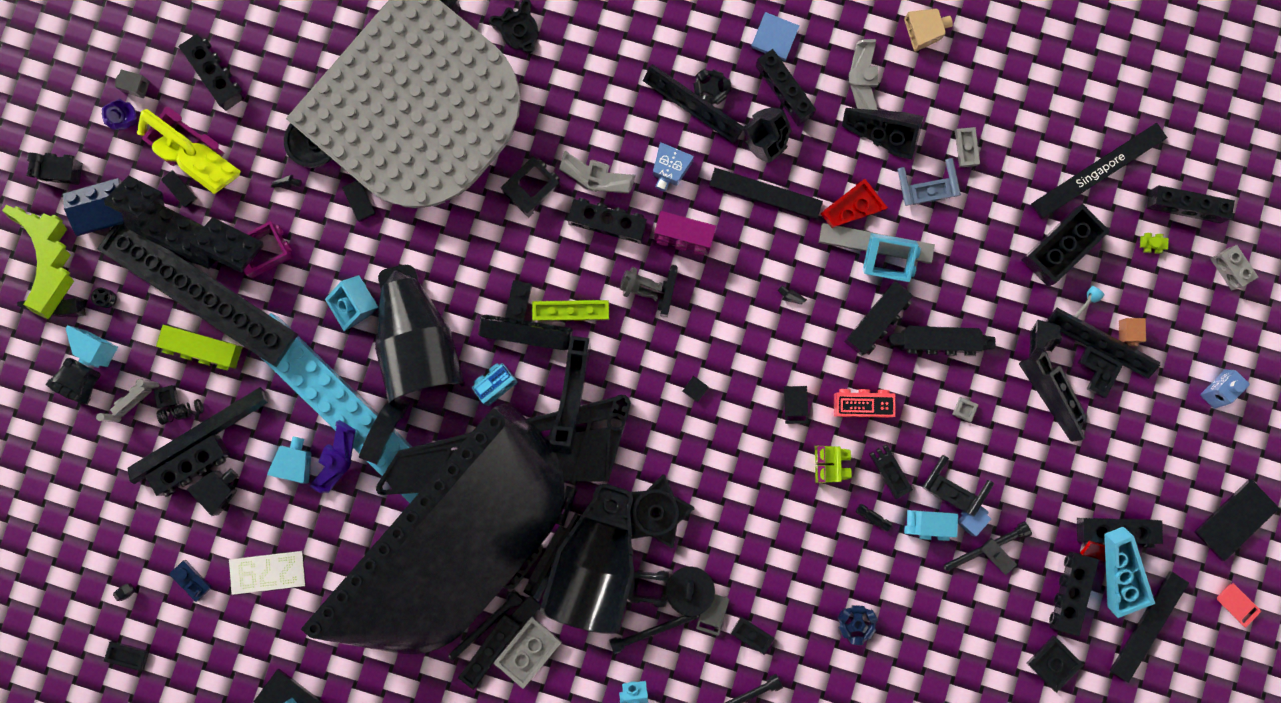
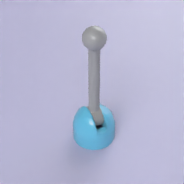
(1093, 295)

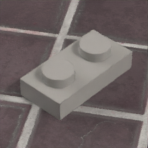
(967, 147)

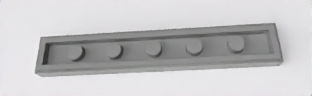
(859, 240)

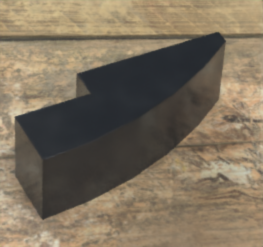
(66, 308)

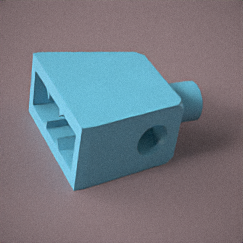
(292, 462)

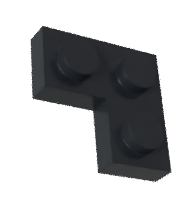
(1105, 370)

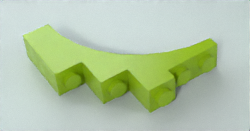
(51, 279)

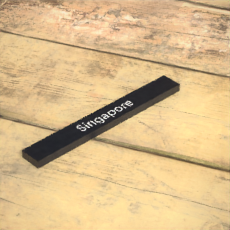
(1099, 170)

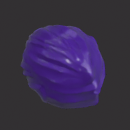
(119, 115)

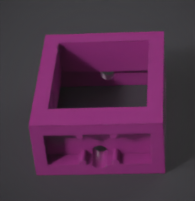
(252, 271)

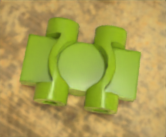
(1158, 243)

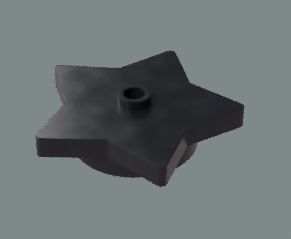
(672, 510)

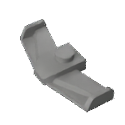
(863, 76)
(596, 175)

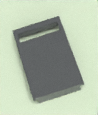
(714, 614)

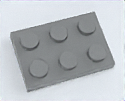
(527, 652)

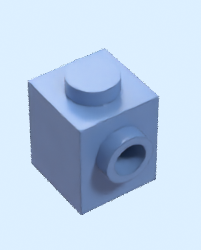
(975, 524)

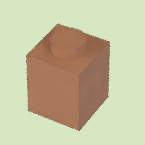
(1132, 331)

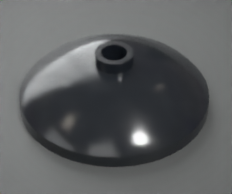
(302, 149)

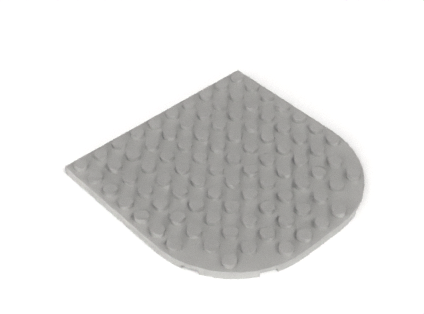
(414, 105)

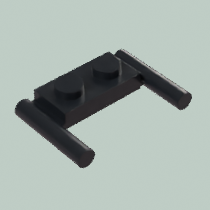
(953, 493)

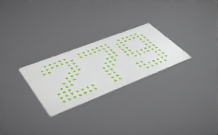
(266, 572)

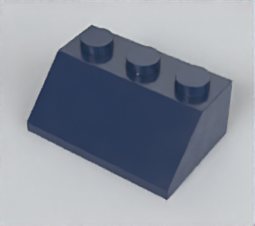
(88, 210)

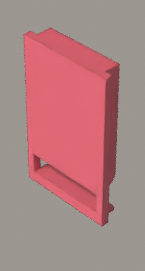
(1238, 604)

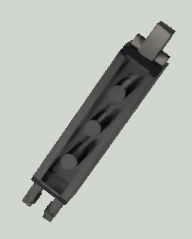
(942, 339)

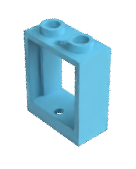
(910, 269)

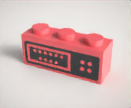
(864, 403)

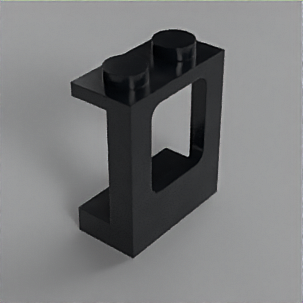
(520, 196)

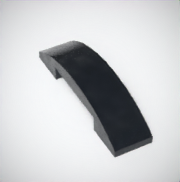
(382, 429)

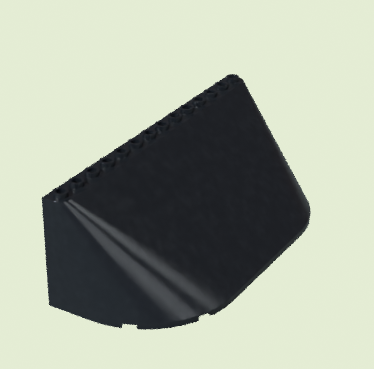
(451, 543)

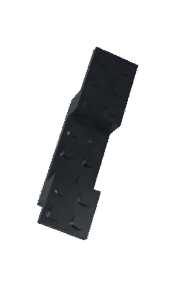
(147, 216)

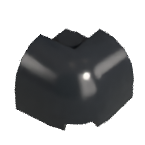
(768, 133)

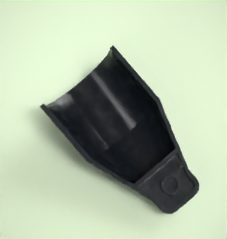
(412, 337)
(594, 566)

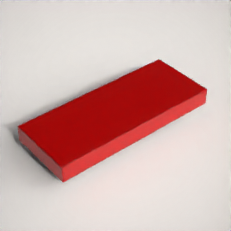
(1094, 550)

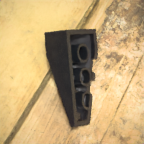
(889, 129)

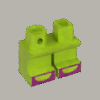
(832, 472)

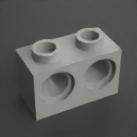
(1234, 267)

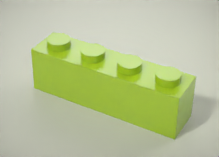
(198, 346)

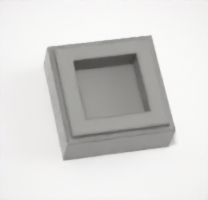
(965, 409)

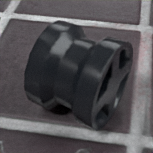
(98, 297)

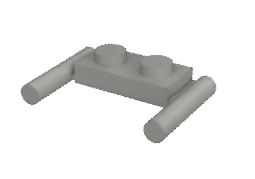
(125, 404)

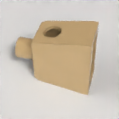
(926, 27)

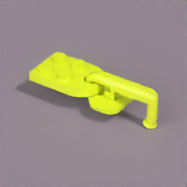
(193, 158)

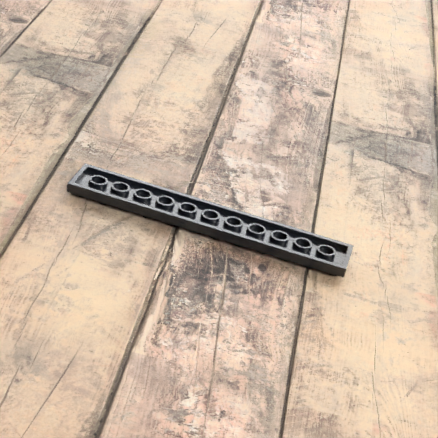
(199, 293)

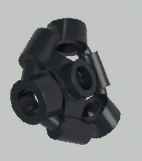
(711, 86)

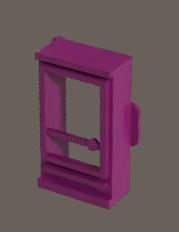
(170, 117)

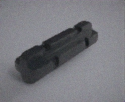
(873, 517)

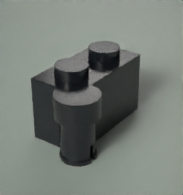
(54, 168)

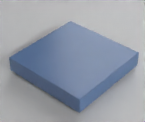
(775, 34)

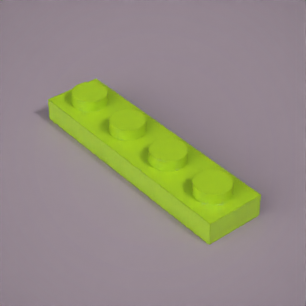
(570, 310)

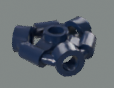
(857, 624)

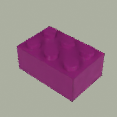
(684, 233)

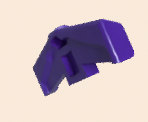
(335, 458)

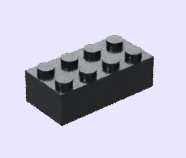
(1065, 245)

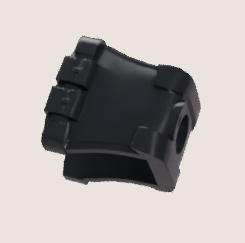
(74, 381)
(634, 598)

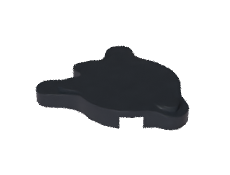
(517, 28)

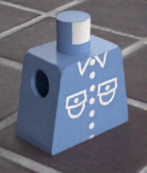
(670, 166)
(1228, 386)

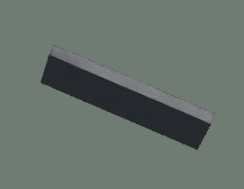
(489, 651)

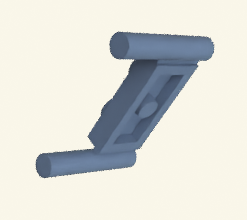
(930, 190)

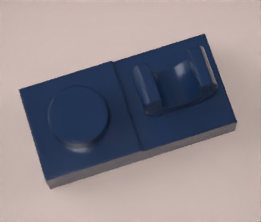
(190, 580)

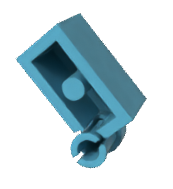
(932, 524)

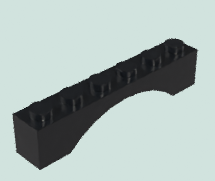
(575, 374)

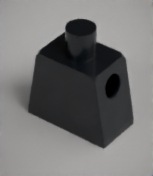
(214, 491)

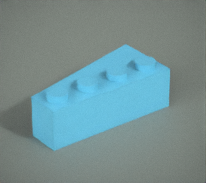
(1125, 574)

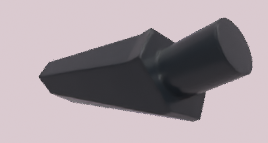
(287, 182)
(791, 296)

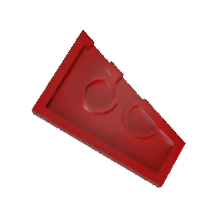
(854, 205)

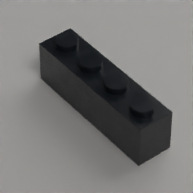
(879, 318)

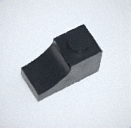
(1043, 337)

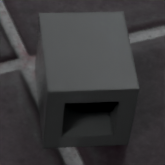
(132, 83)

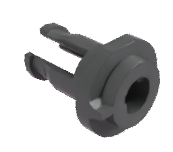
(631, 283)

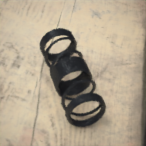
(180, 412)

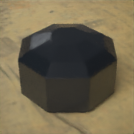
(124, 592)

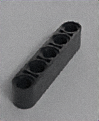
(524, 332)

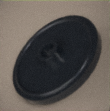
(690, 591)

